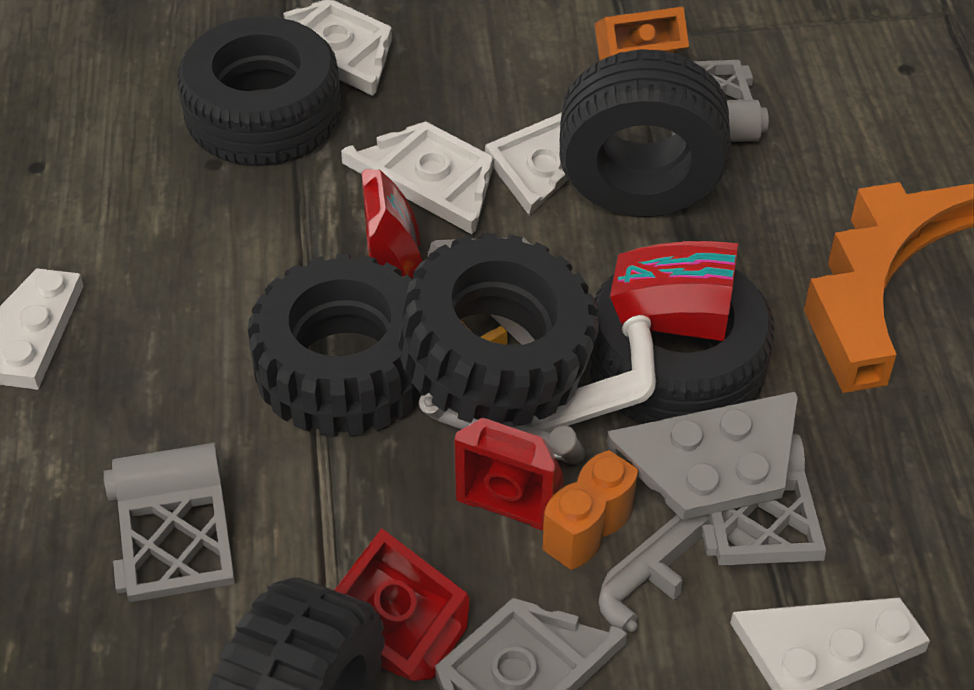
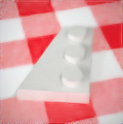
(530, 162)
(33, 325)
(829, 642)

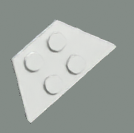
(354, 37)
(431, 171)

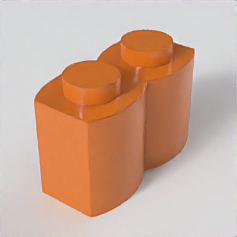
(589, 509)

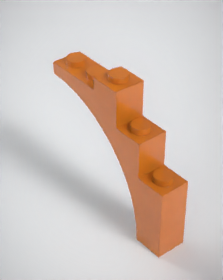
(848, 305)

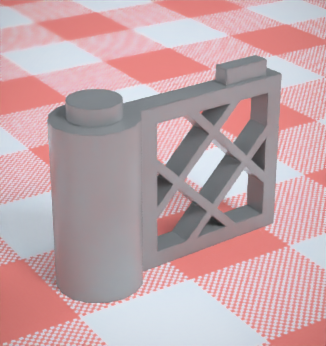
(745, 114)
(164, 483)
(770, 546)

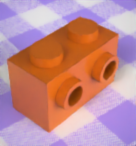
(643, 30)

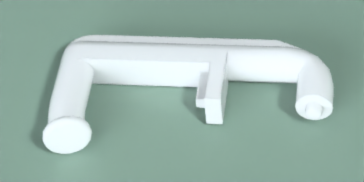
(615, 391)

